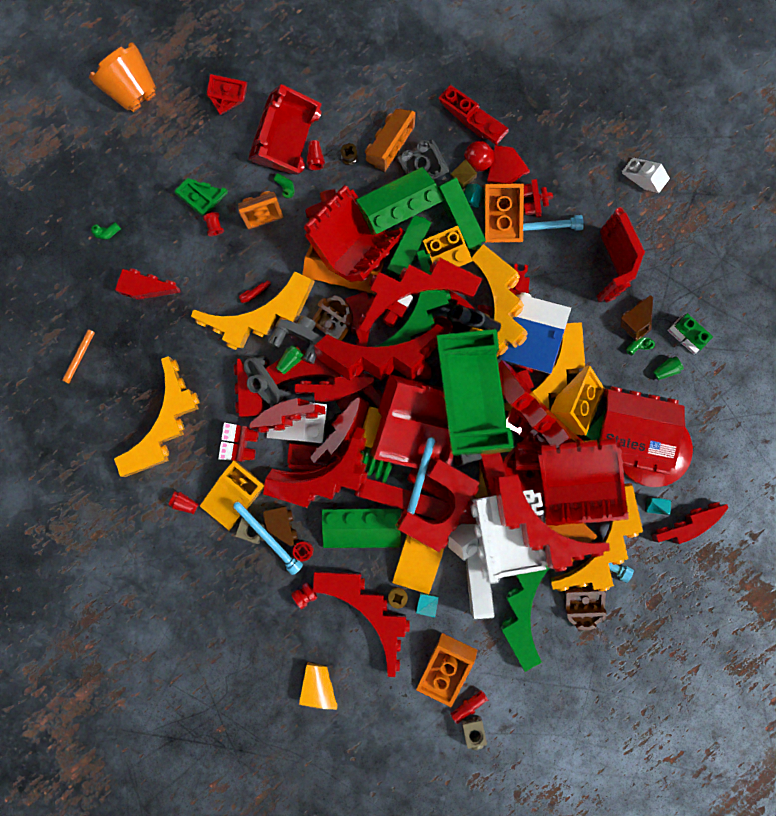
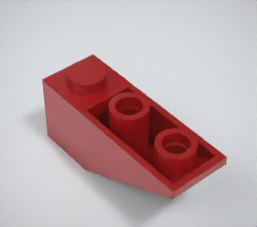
(139, 287)
(358, 305)
(248, 403)

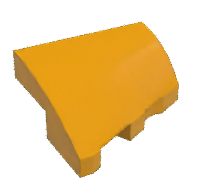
(317, 688)

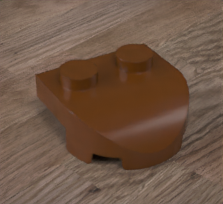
(334, 317)
(585, 607)

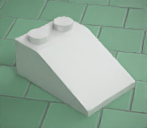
(304, 430)

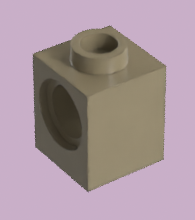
(242, 532)
(470, 725)

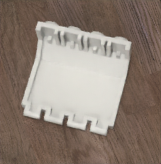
(503, 548)

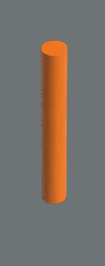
(78, 356)

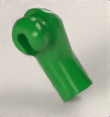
(287, 185)
(105, 233)
(644, 343)

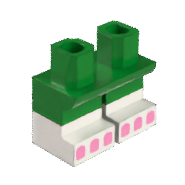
(695, 334)

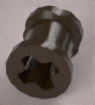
(346, 149)

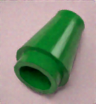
(289, 359)
(669, 368)

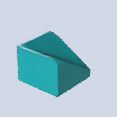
(658, 506)
(427, 605)

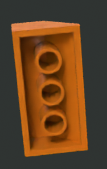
(316, 270)

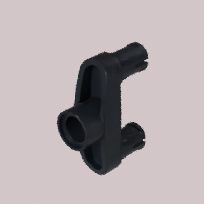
(472, 318)

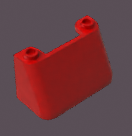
(284, 130)

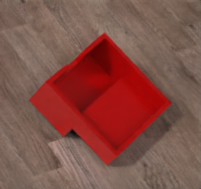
(409, 417)

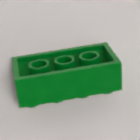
(399, 200)
(360, 528)

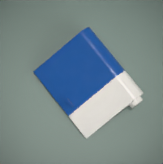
(545, 328)

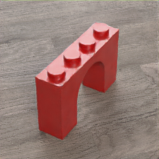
(436, 532)

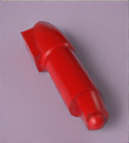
(249, 295)

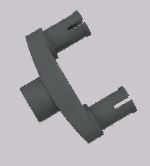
(301, 330)
(266, 388)

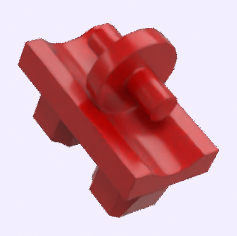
(535, 207)

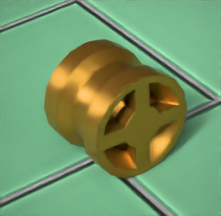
(396, 595)

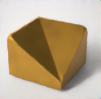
(464, 173)

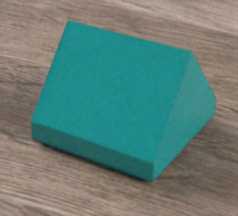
(474, 194)

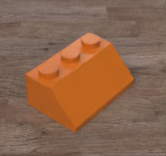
(390, 138)

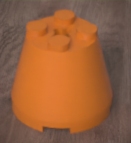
(125, 78)

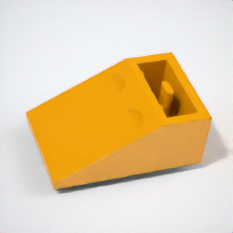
(233, 486)

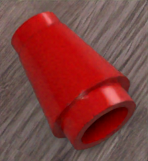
(315, 156)
(182, 503)

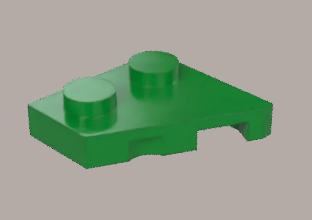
(200, 196)

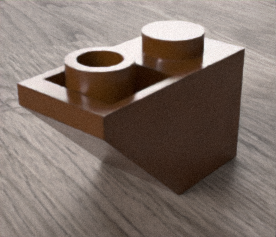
(639, 319)
(279, 524)

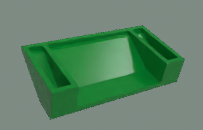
(473, 393)

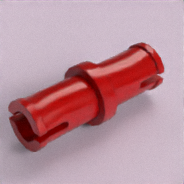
(469, 706)

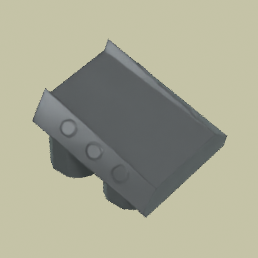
(426, 156)

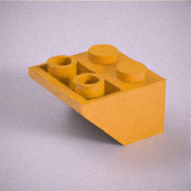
(448, 246)

